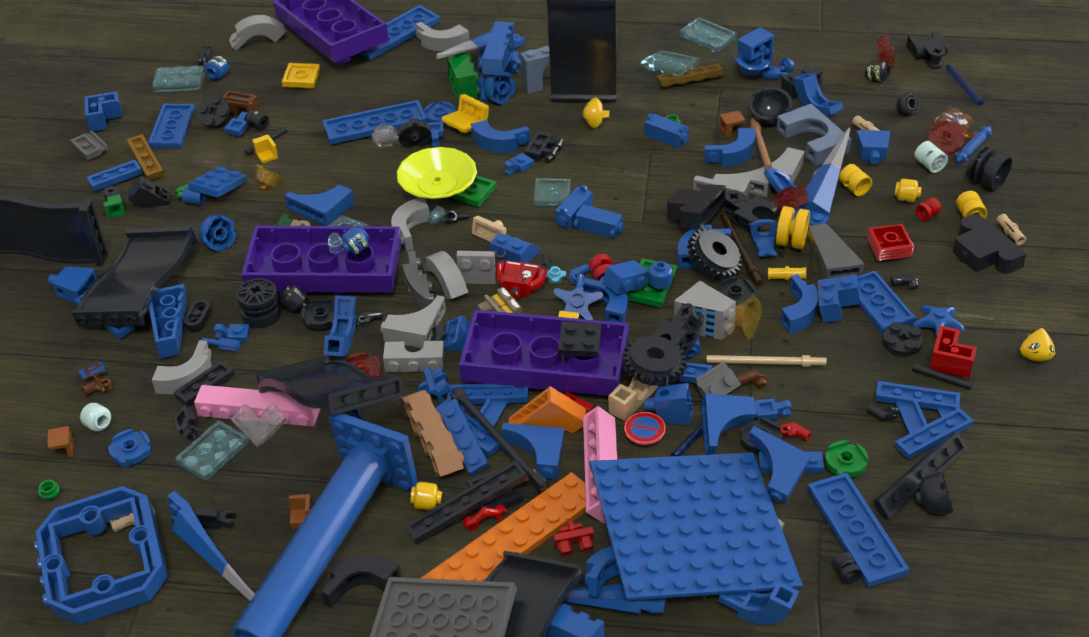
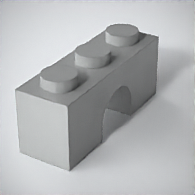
(399, 360)

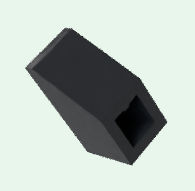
(147, 194)

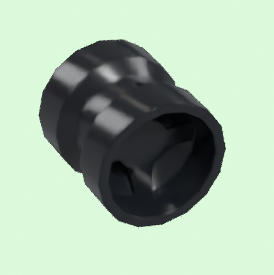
(257, 120)
(847, 569)

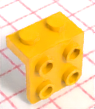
(469, 112)

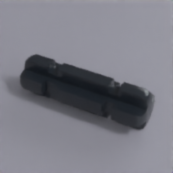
(205, 54)

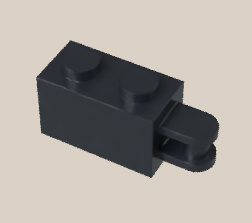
(787, 80)

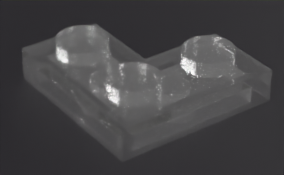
(259, 428)

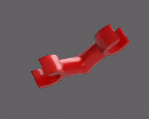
(472, 521)

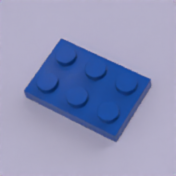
(217, 182)

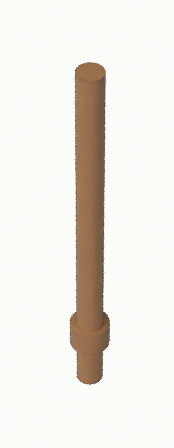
(754, 124)

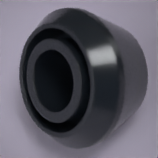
(907, 103)

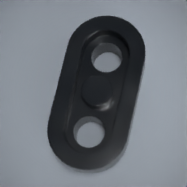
(197, 315)

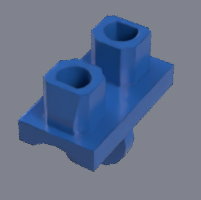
(435, 383)

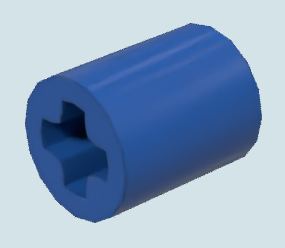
(193, 197)

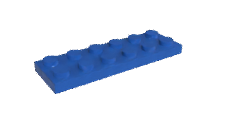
(404, 28)
(363, 123)
(858, 529)

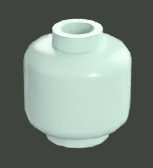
(95, 417)

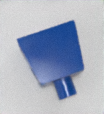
(872, 145)
(72, 282)
(672, 404)

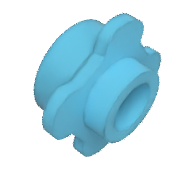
(555, 275)

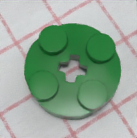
(840, 449)

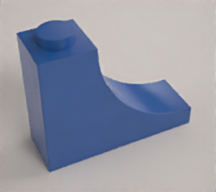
(321, 207)
(722, 414)
(541, 442)
(785, 463)

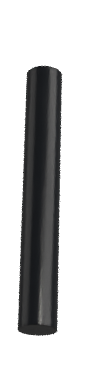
(273, 136)
(942, 376)

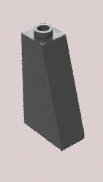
(832, 253)

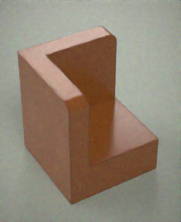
(730, 120)
(61, 438)
(300, 507)

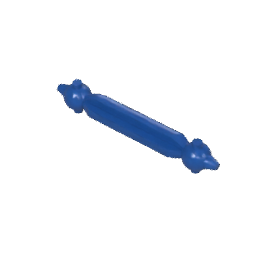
(973, 144)

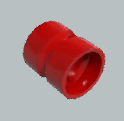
(598, 265)

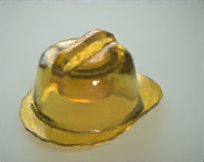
(266, 177)
(748, 315)

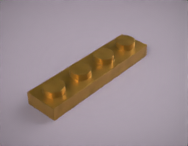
(695, 74)
(145, 157)

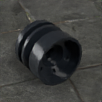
(989, 167)
(258, 303)

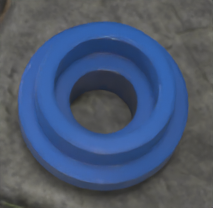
(787, 65)

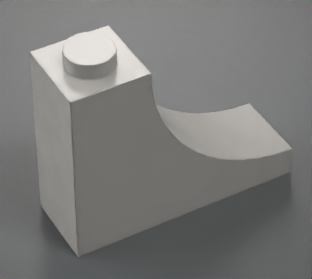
(414, 327)

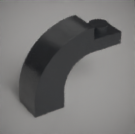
(358, 571)

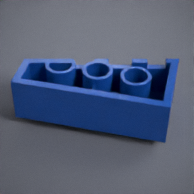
(498, 49)

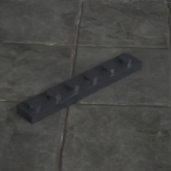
(908, 484)
(466, 502)

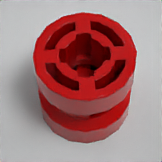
(928, 209)

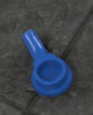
(483, 98)

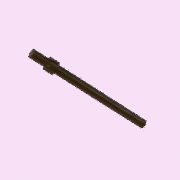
(752, 269)

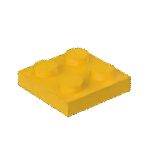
(301, 75)

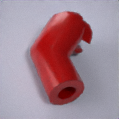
(793, 430)

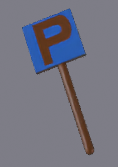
(93, 370)

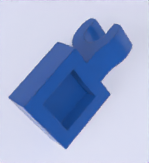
(238, 125)
(436, 132)
(520, 162)
(235, 332)
(770, 410)

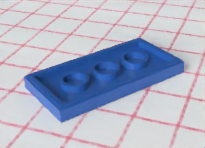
(172, 126)
(881, 303)

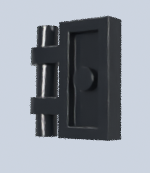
(539, 147)

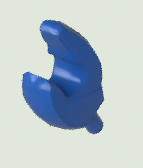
(771, 73)

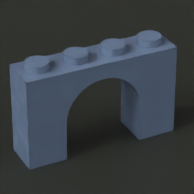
(533, 64)
(812, 120)

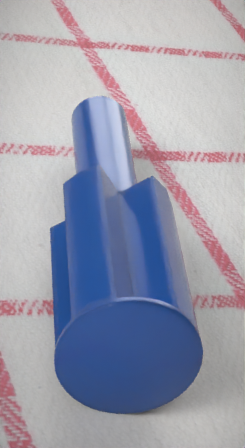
(224, 343)

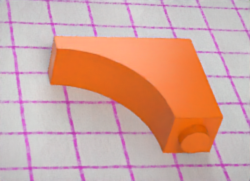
(551, 410)

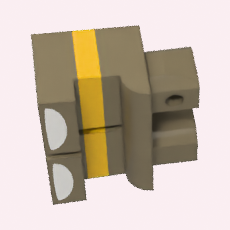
(500, 303)

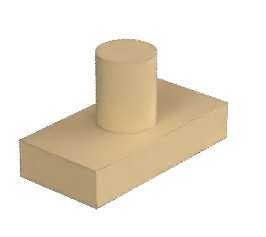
(487, 229)

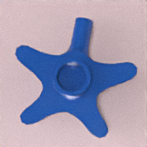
(578, 299)
(938, 317)

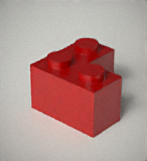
(951, 356)

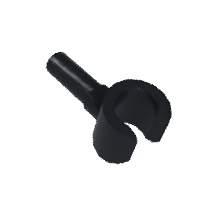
(453, 216)

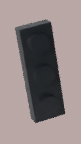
(212, 377)

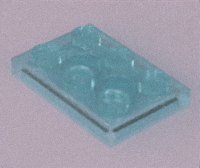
(708, 34)
(670, 62)
(178, 78)
(212, 450)

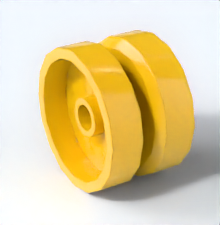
(792, 227)

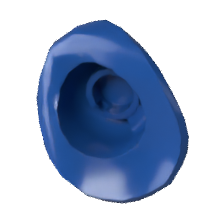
(750, 68)

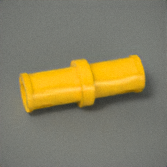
(786, 273)

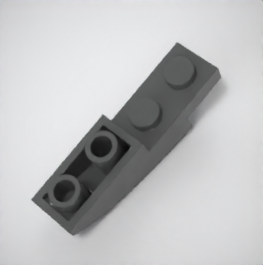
(417, 282)

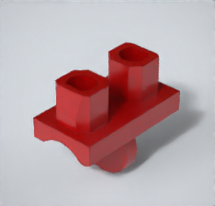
(573, 534)

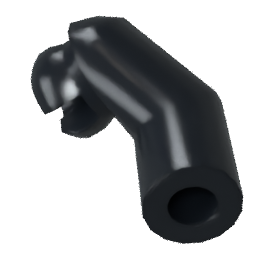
(439, 333)

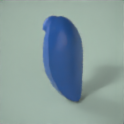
(778, 179)

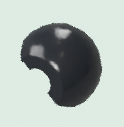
(769, 103)

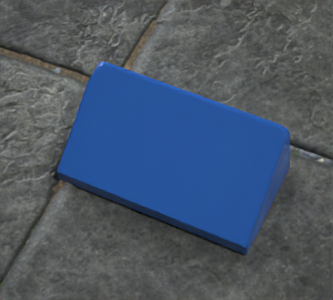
(456, 334)

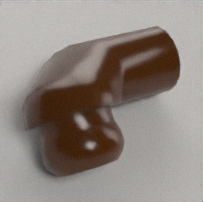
(754, 377)
(93, 386)

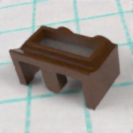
(238, 99)

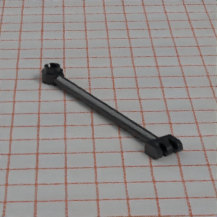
(536, 478)

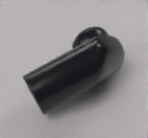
(905, 279)
(368, 316)
(883, 414)

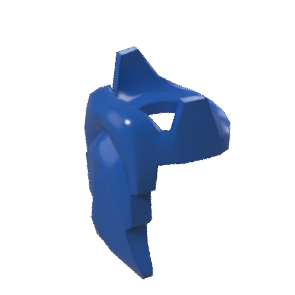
(764, 241)

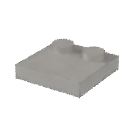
(477, 266)

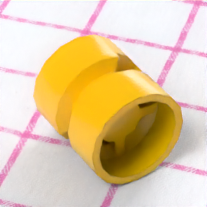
(855, 180)
(970, 203)

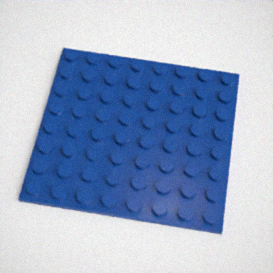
(692, 526)

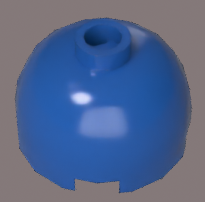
(499, 87)
(217, 232)

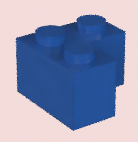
(756, 45)
(100, 108)
(835, 294)

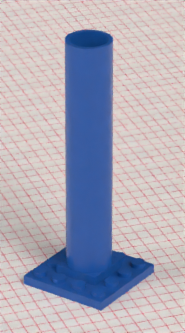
(367, 457)

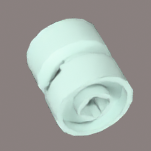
(931, 156)

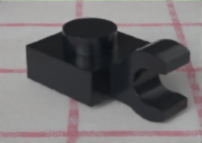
(185, 422)
(212, 519)

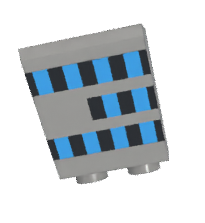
(716, 308)

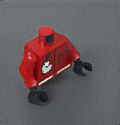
(521, 278)

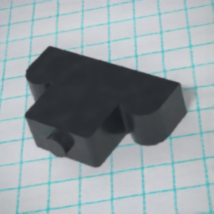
(696, 207)
(984, 246)

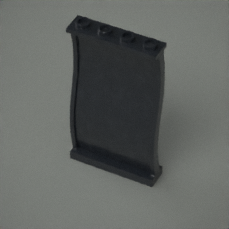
(582, 50)
(51, 231)
(133, 279)
(330, 385)
(539, 593)

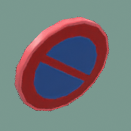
(645, 428)

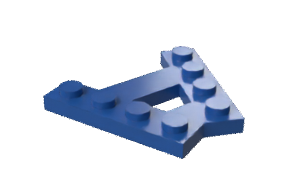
(495, 400)
(910, 401)

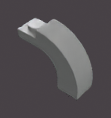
(254, 26)
(441, 40)
(409, 215)
(447, 273)
(169, 379)

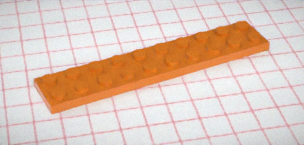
(517, 533)

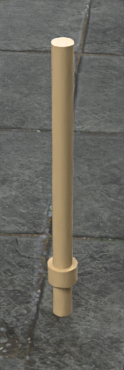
(805, 360)

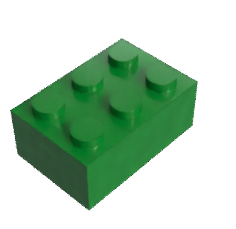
(462, 75)

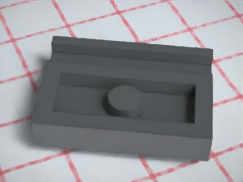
(89, 145)
(717, 380)

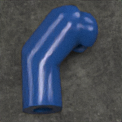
(576, 271)

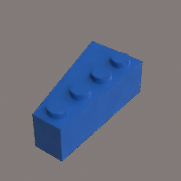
(167, 317)
(570, 624)

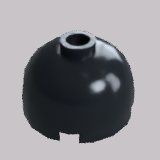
(934, 494)

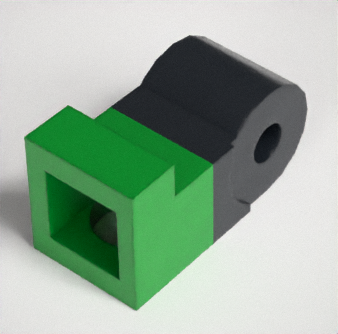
(113, 202)

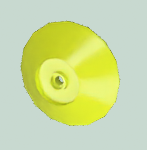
(436, 172)

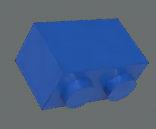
(625, 277)

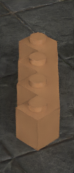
(434, 437)

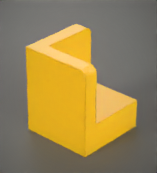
(265, 149)

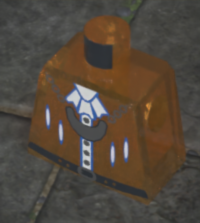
(963, 119)

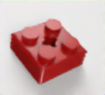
(890, 242)

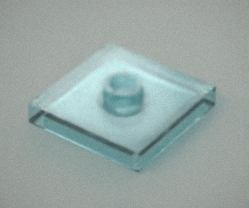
(551, 191)

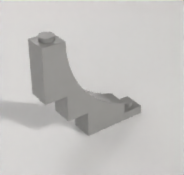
(756, 181)

